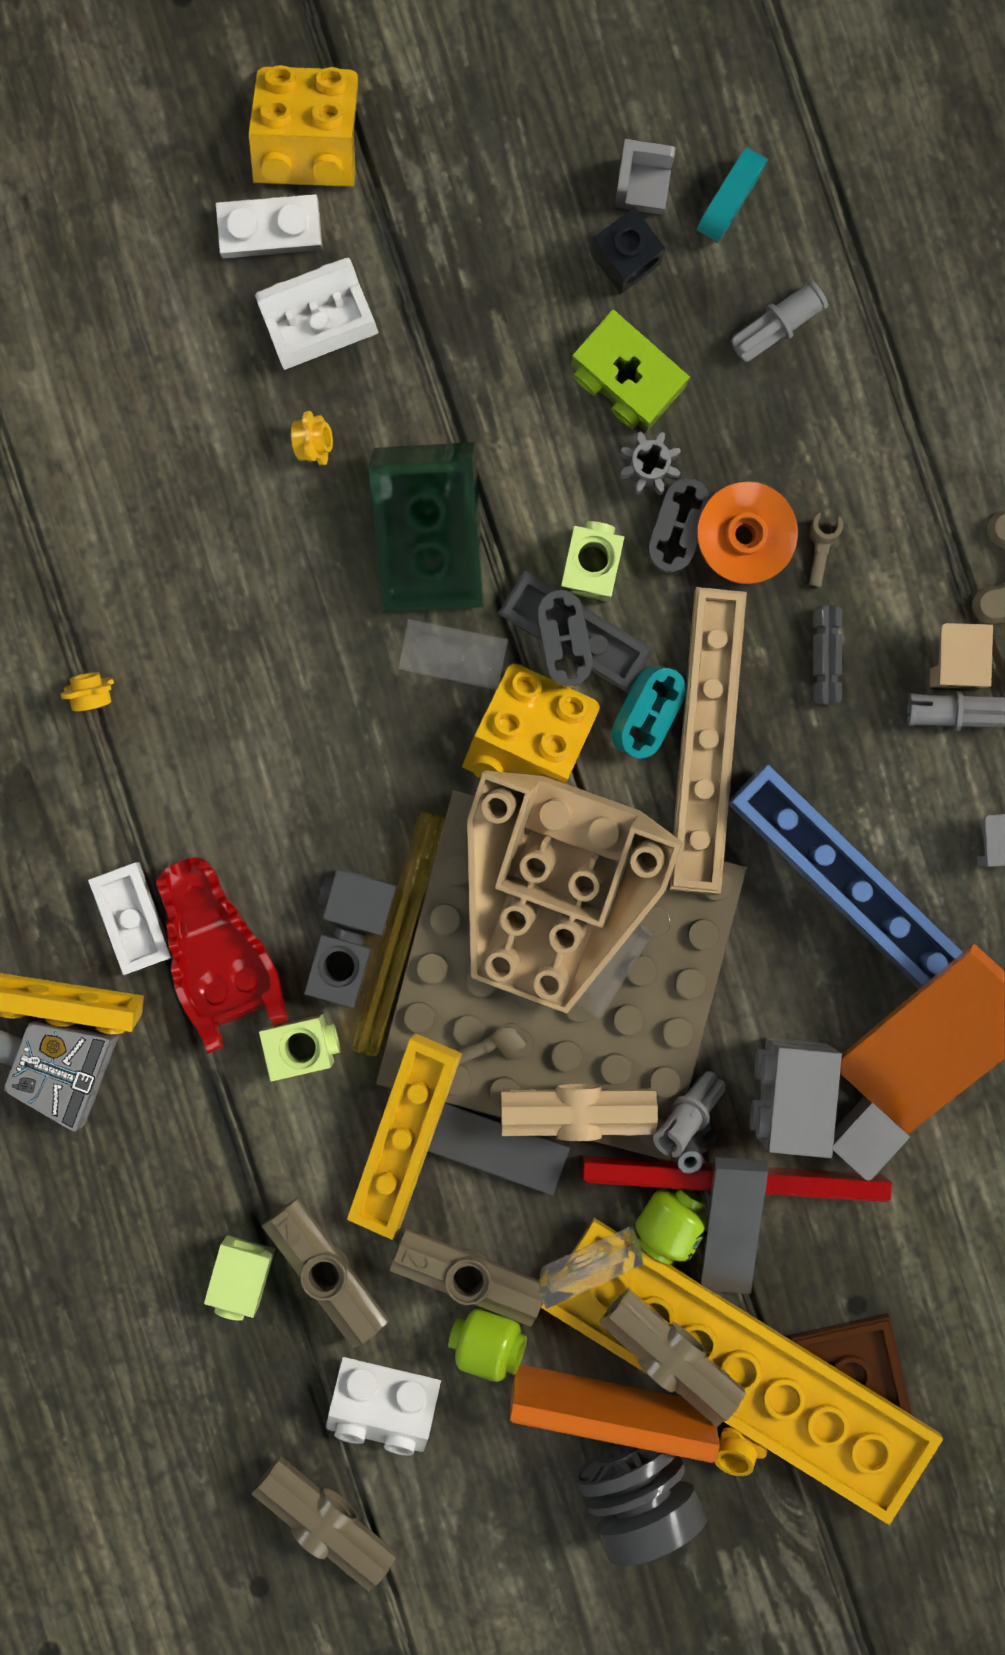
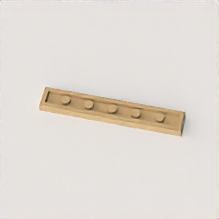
(708, 739)

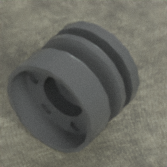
(640, 1503)

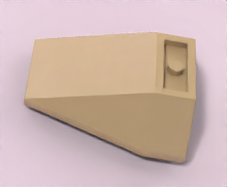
(557, 883)

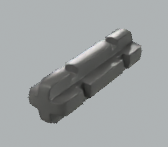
(827, 655)

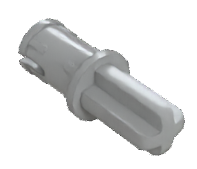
(779, 321)
(955, 710)
(689, 1114)

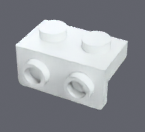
(316, 313)
(382, 1406)

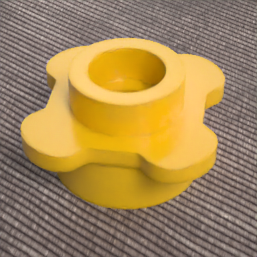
(311, 438)
(88, 691)
(738, 1453)

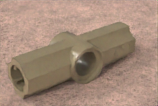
(436, 1263)
(343, 1300)
(672, 1357)
(324, 1523)

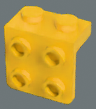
(303, 126)
(531, 727)

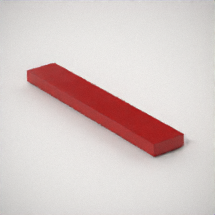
(779, 1180)

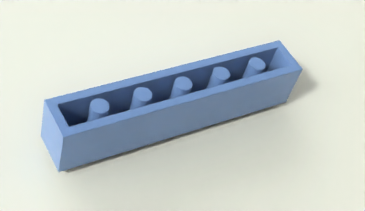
(843, 876)

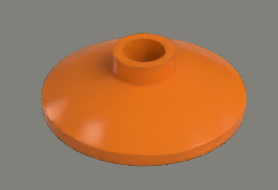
(771, 526)

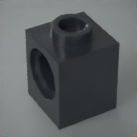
(627, 250)

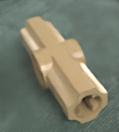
(579, 1112)

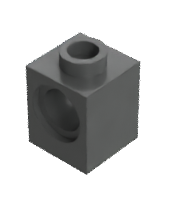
(357, 901)
(326, 986)

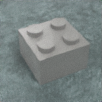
(796, 1097)

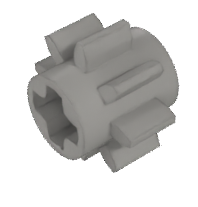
(642, 451)

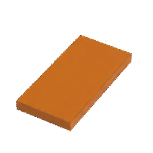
(933, 1042)
(611, 1413)

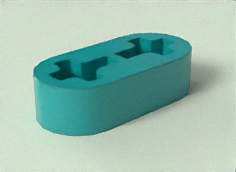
(732, 194)
(648, 711)

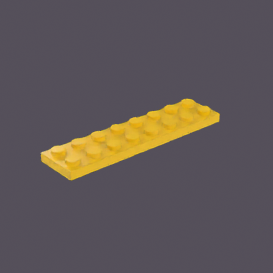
(792, 1397)

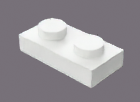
(269, 226)
(130, 918)

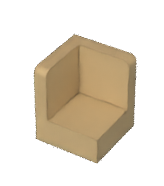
(963, 657)

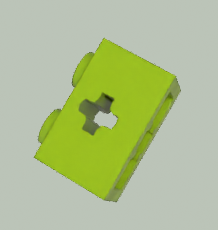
(622, 346)

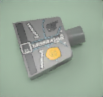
(57, 1069)

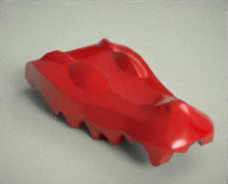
(217, 959)

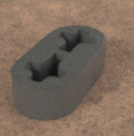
(667, 522)
(552, 640)

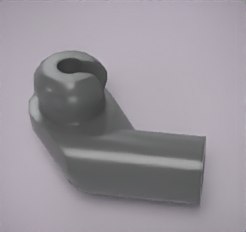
(691, 1157)

